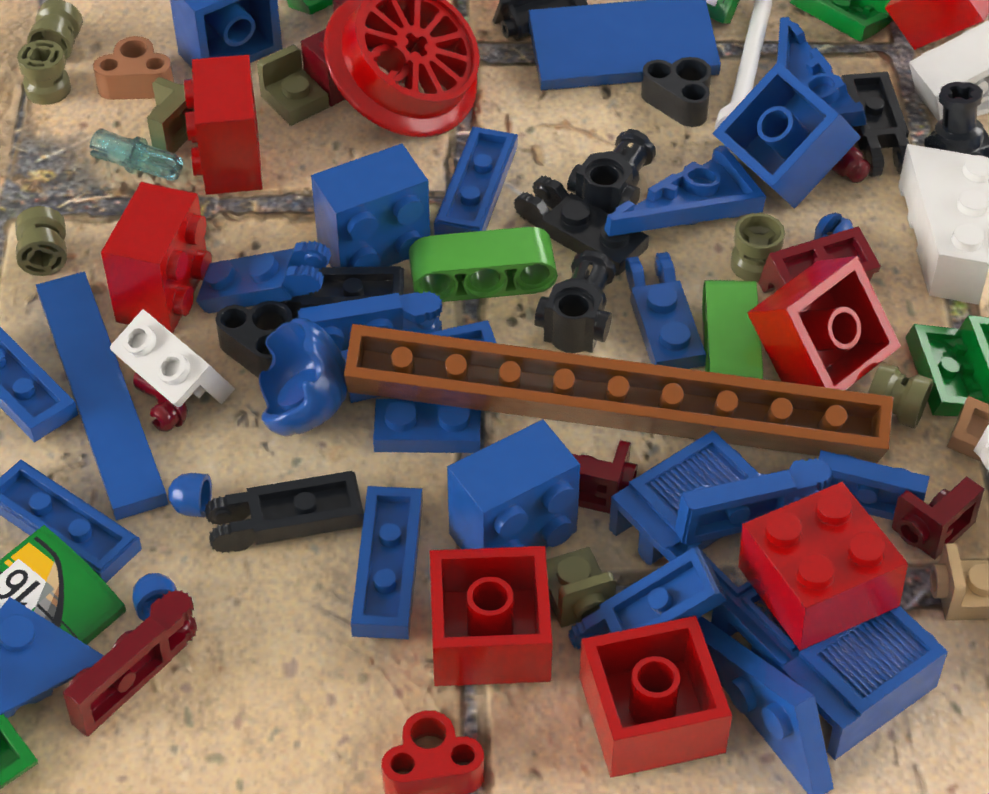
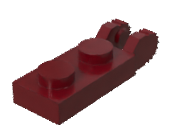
(131, 662)

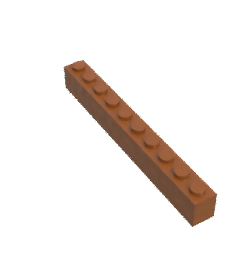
(617, 393)

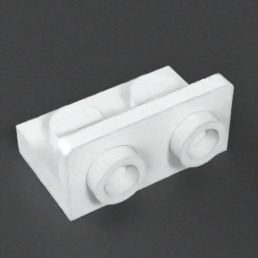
(167, 362)

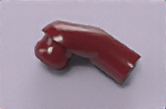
(853, 166)
(166, 413)

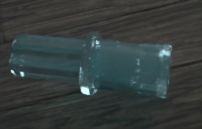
(135, 155)

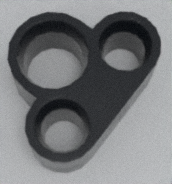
(678, 89)
(244, 332)

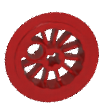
(413, 44)

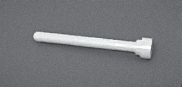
(749, 58)

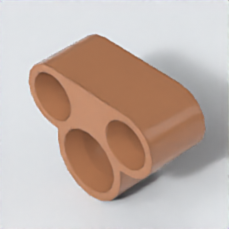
(131, 70)

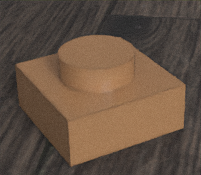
(969, 427)

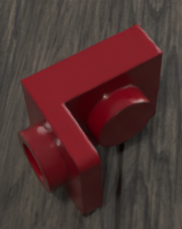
(603, 479)
(940, 521)

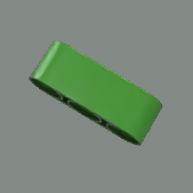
(483, 263)
(728, 332)

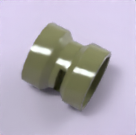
(57, 22)
(44, 72)
(754, 239)
(41, 241)
(908, 393)

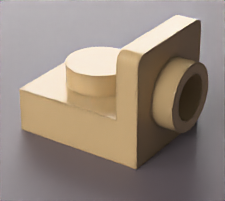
(961, 585)

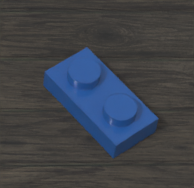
(425, 427)
(874, 484)

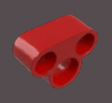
(434, 768)

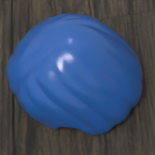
(303, 380)

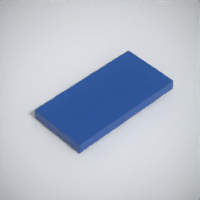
(617, 39)

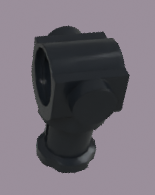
(959, 128)
(612, 176)
(575, 308)

